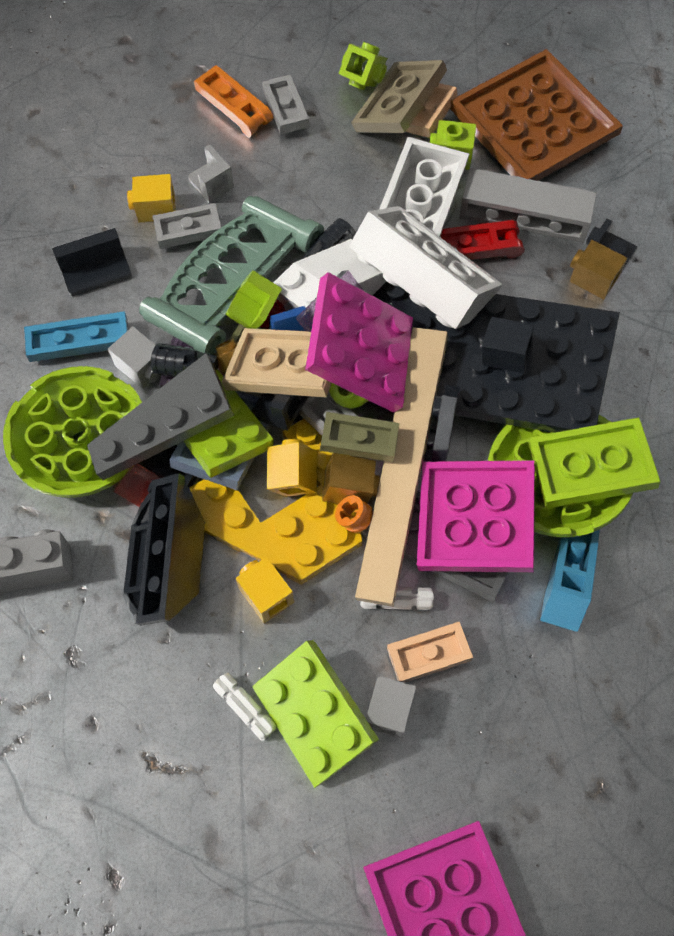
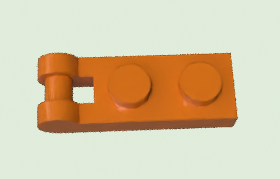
(233, 100)

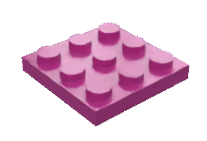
(359, 343)
(477, 516)
(444, 889)

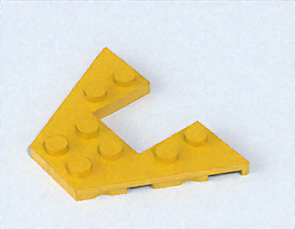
(296, 539)

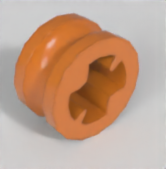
(347, 507)

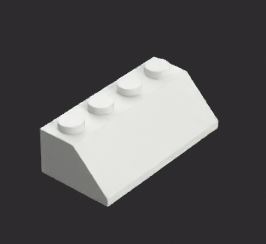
(426, 182)
(424, 266)

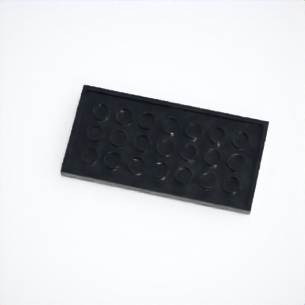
(562, 375)

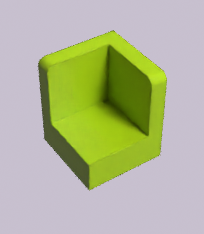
(253, 301)

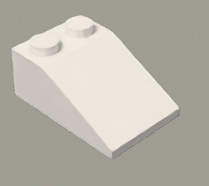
(302, 278)

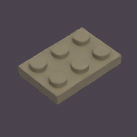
(399, 96)

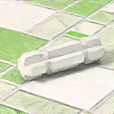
(406, 598)
(244, 706)

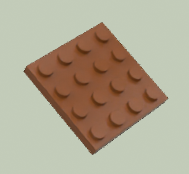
(536, 117)

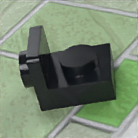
(612, 241)

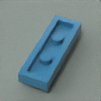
(74, 336)

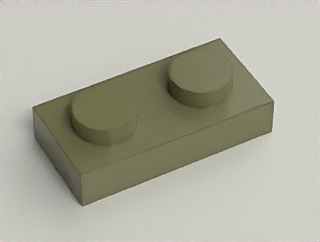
(359, 437)

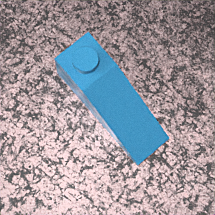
(571, 581)

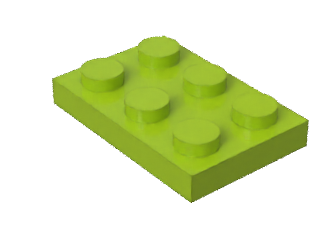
(231, 440)
(593, 463)
(315, 713)

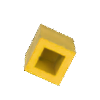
(151, 196)
(291, 468)
(264, 589)

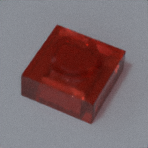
(135, 484)

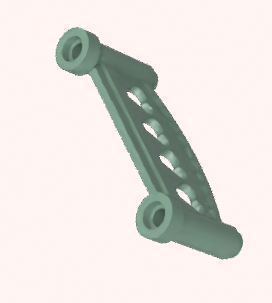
(200, 323)

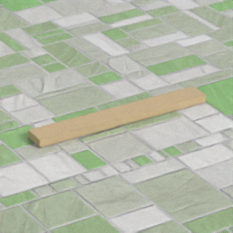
(400, 478)

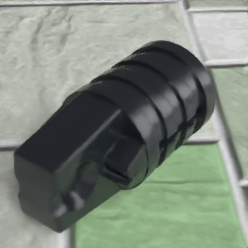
(332, 236)
(172, 360)

